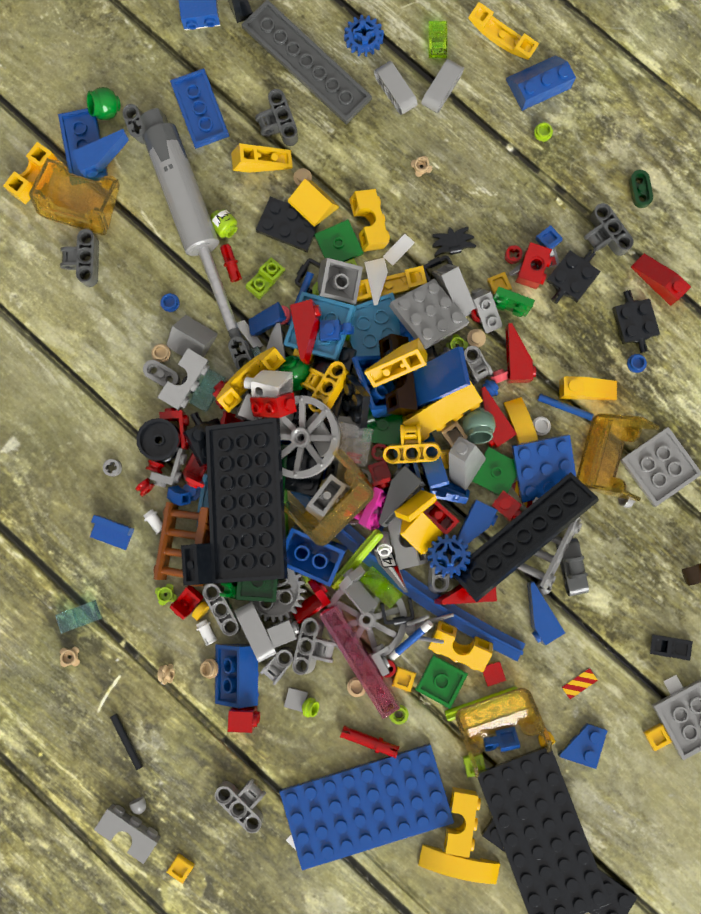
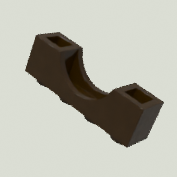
(403, 396)

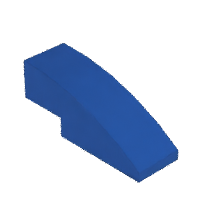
(434, 470)

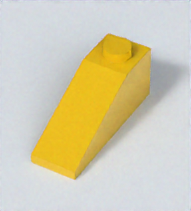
(260, 158)
(398, 363)
(587, 388)

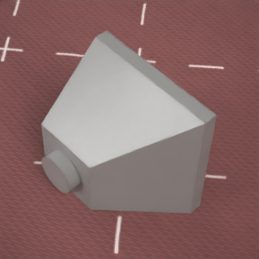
(339, 280)

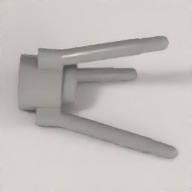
(412, 626)

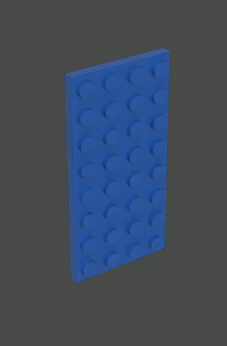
(366, 806)

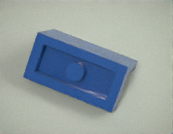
(111, 532)

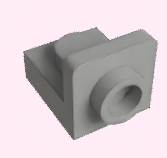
(381, 663)

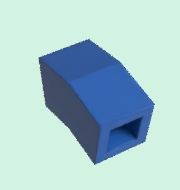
(178, 495)

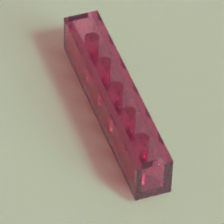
(359, 660)

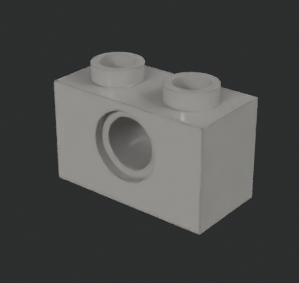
(325, 497)
(283, 632)

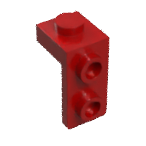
(273, 406)
(172, 414)
(193, 473)
(380, 474)
(313, 603)

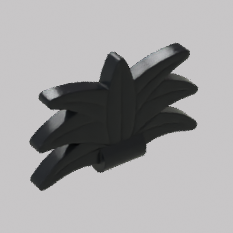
(453, 241)

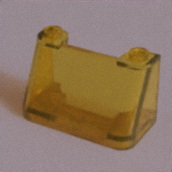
(74, 198)

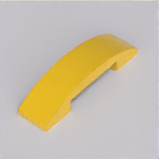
(501, 34)
(396, 283)
(234, 388)
(520, 420)
(459, 867)

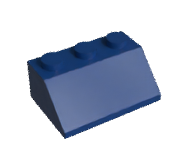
(541, 81)
(377, 394)
(313, 560)
(237, 676)

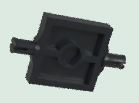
(573, 276)
(636, 321)
(197, 437)

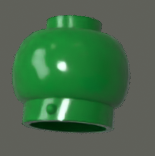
(103, 103)
(299, 370)

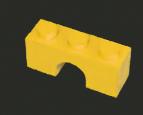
(21, 184)
(367, 204)
(474, 655)
(459, 840)

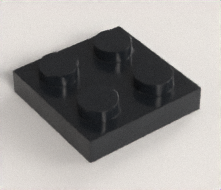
(356, 401)

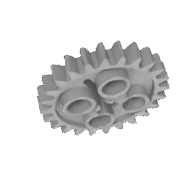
(280, 608)

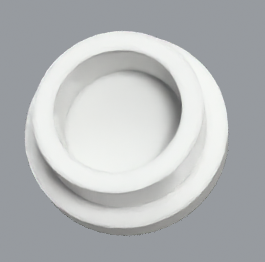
(541, 425)

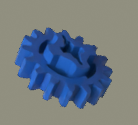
(363, 35)
(456, 554)

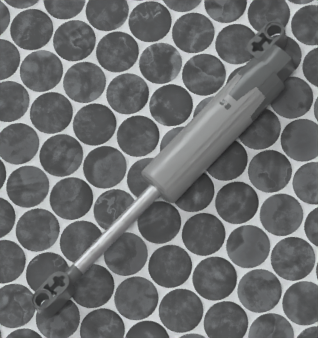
(185, 207)

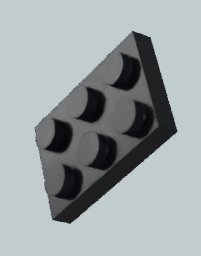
(286, 225)

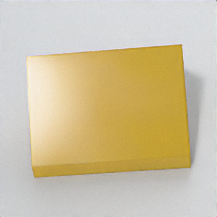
(312, 202)
(420, 532)

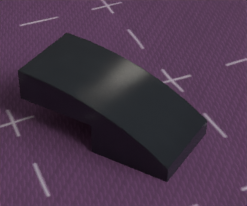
(671, 647)

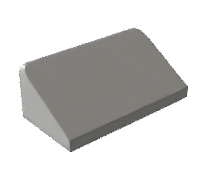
(322, 447)

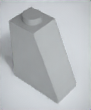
(453, 283)
(464, 462)

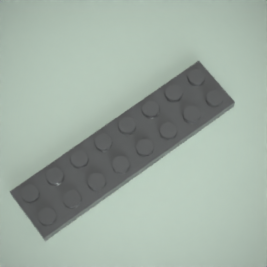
(306, 62)

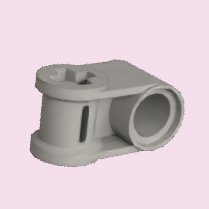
(477, 365)
(276, 667)

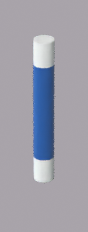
(410, 640)

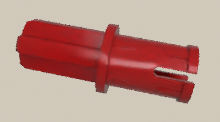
(230, 263)

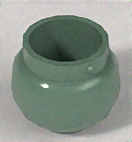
(479, 426)

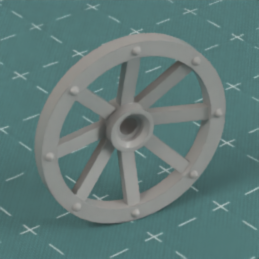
(297, 433)
(398, 636)

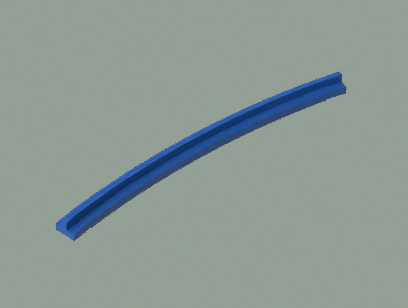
(423, 596)

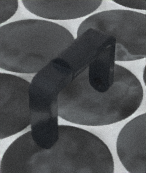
(434, 262)
(303, 269)
(398, 620)

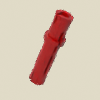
(370, 741)

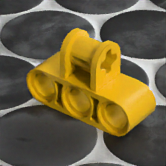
(318, 383)
(411, 440)

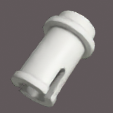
(154, 521)
(384, 547)
(206, 632)

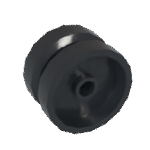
(151, 433)

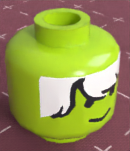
(224, 223)

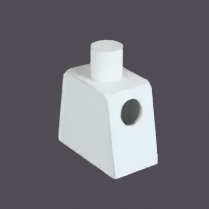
(269, 383)

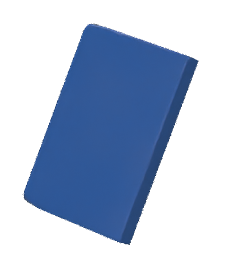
(266, 319)

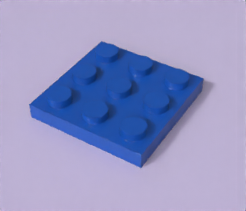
(542, 465)

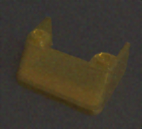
(604, 451)
(342, 512)
(496, 714)

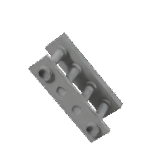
(548, 578)

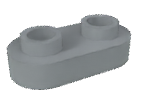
(162, 373)

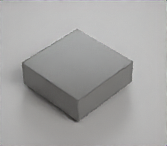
(295, 699)

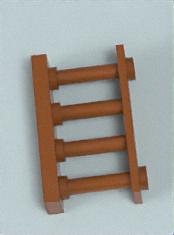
(168, 531)

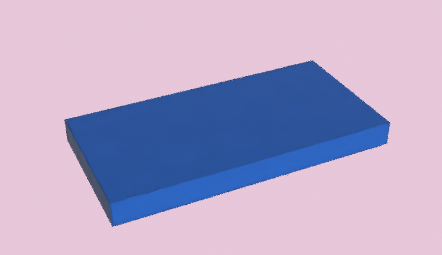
(199, 108)
(77, 131)
(441, 377)

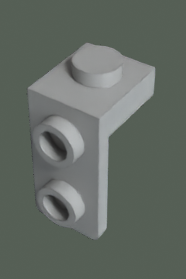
(486, 309)
(162, 480)
(356, 591)

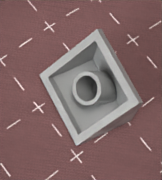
(191, 335)

